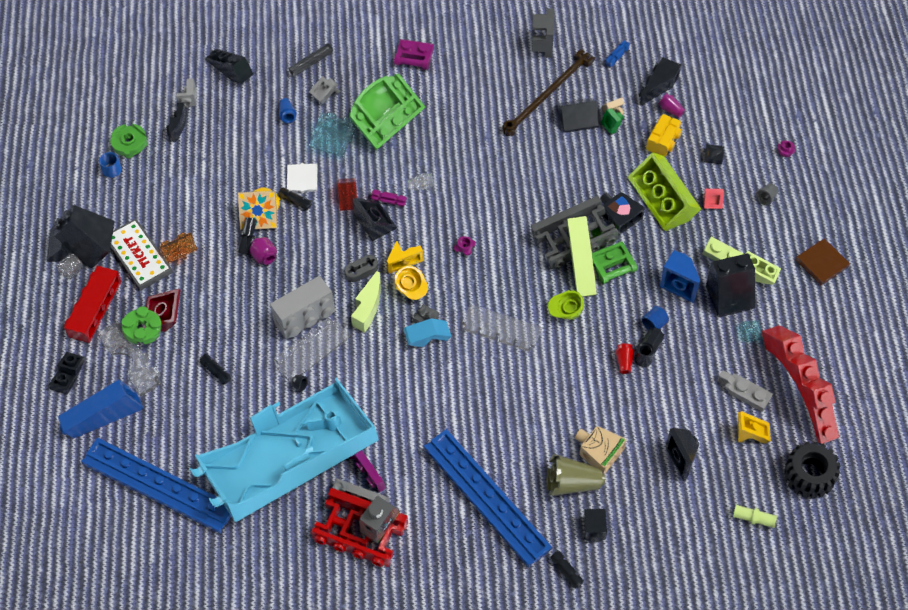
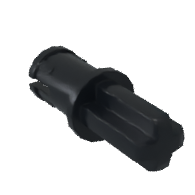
(247, 235)

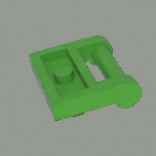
(610, 257)

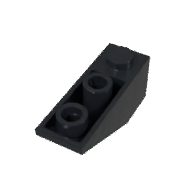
(231, 65)
(663, 79)

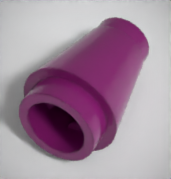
(671, 105)

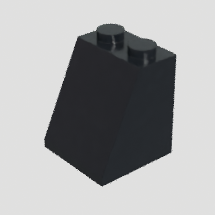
(85, 234)
(732, 285)

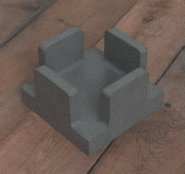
(546, 23)

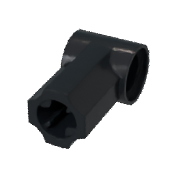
(649, 347)

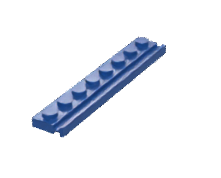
(156, 484)
(488, 498)

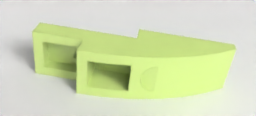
(764, 271)

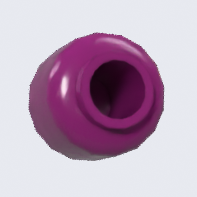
(263, 251)

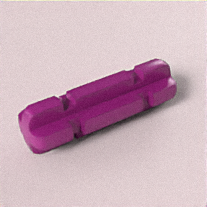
(389, 198)

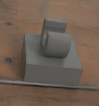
(425, 313)

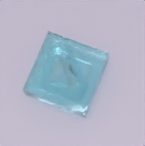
(750, 331)

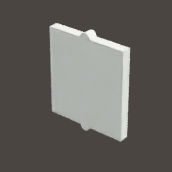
(302, 177)

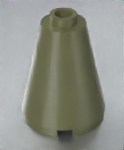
(571, 476)

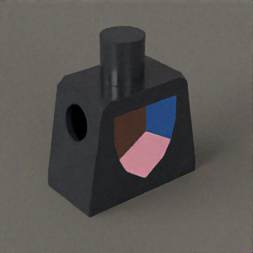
(621, 211)

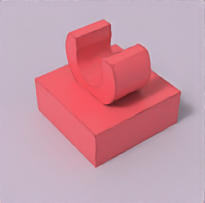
(713, 198)

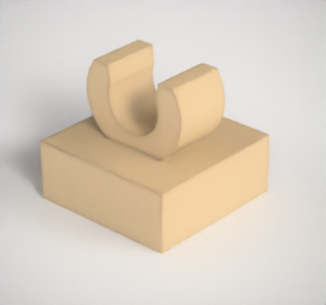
(615, 105)

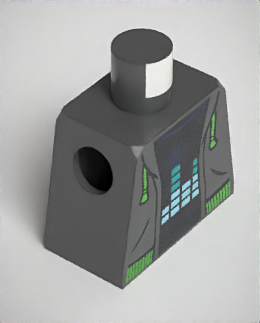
(378, 518)

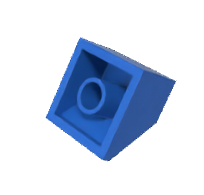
(680, 276)

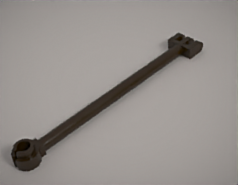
(511, 125)

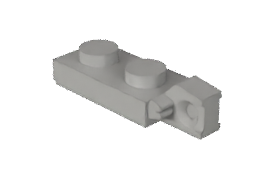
(745, 390)
(357, 491)

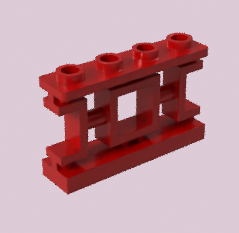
(349, 542)

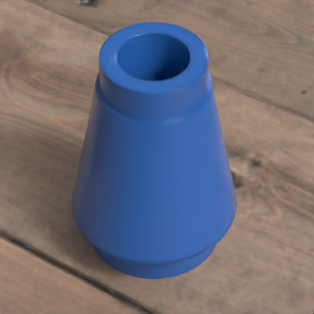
(286, 111)

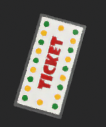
(139, 255)

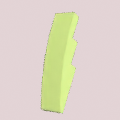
(581, 256)

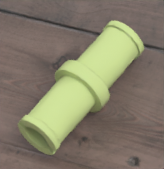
(755, 516)

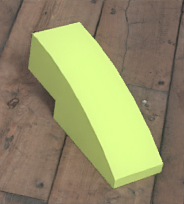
(367, 303)

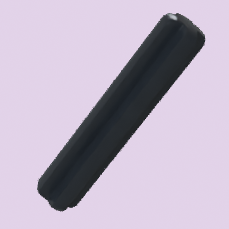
(310, 59)

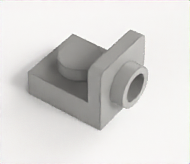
(323, 89)
(189, 96)

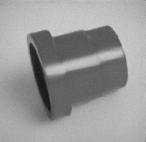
(767, 194)

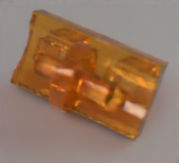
(178, 248)

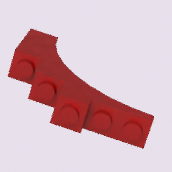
(803, 369)

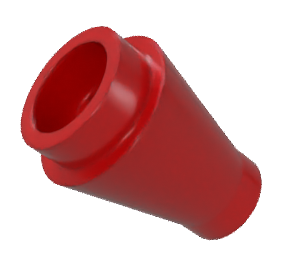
(624, 357)

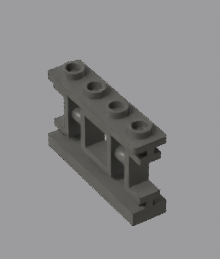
(559, 222)

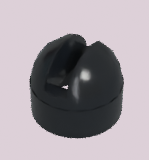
(299, 382)

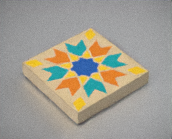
(260, 206)

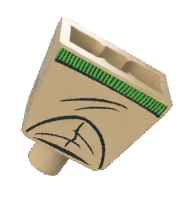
(600, 447)

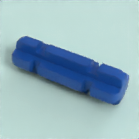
(617, 53)

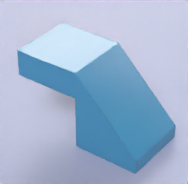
(423, 332)

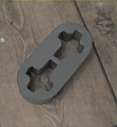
(361, 268)

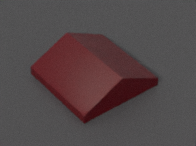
(165, 306)

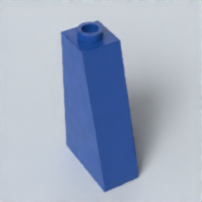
(100, 409)

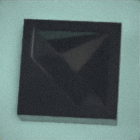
(714, 154)

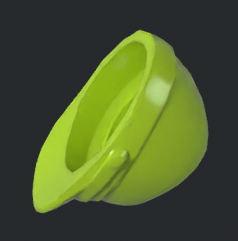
(566, 305)

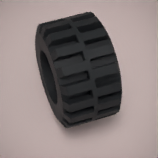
(817, 456)

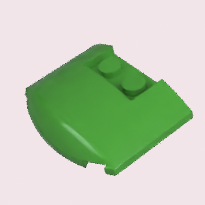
(384, 109)

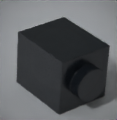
(595, 524)

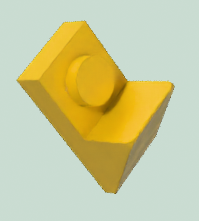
(399, 258)
(752, 428)

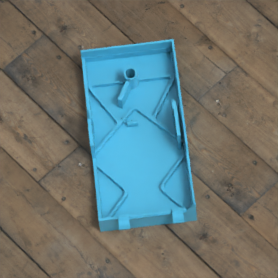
(286, 450)

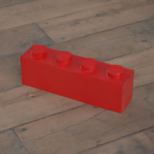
(92, 304)

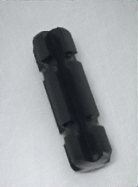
(294, 198)
(215, 368)
(567, 569)

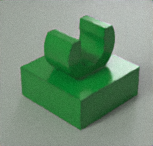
(611, 120)

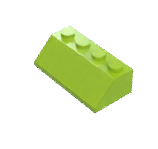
(664, 192)

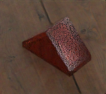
(347, 192)

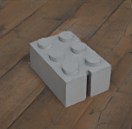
(302, 307)

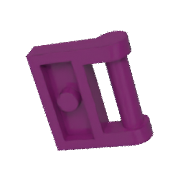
(414, 53)

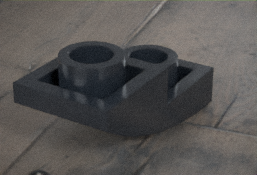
(177, 123)
(67, 373)

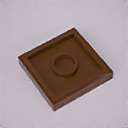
(822, 261)

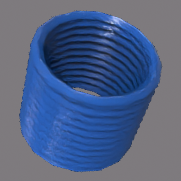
(108, 158)
(656, 317)

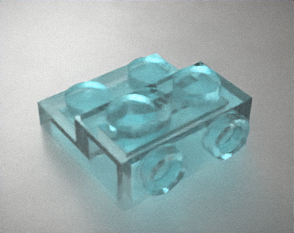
(332, 134)

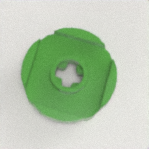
(131, 148)
(141, 316)

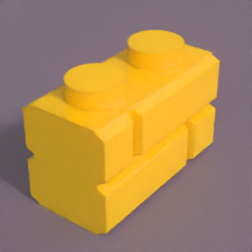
(663, 135)

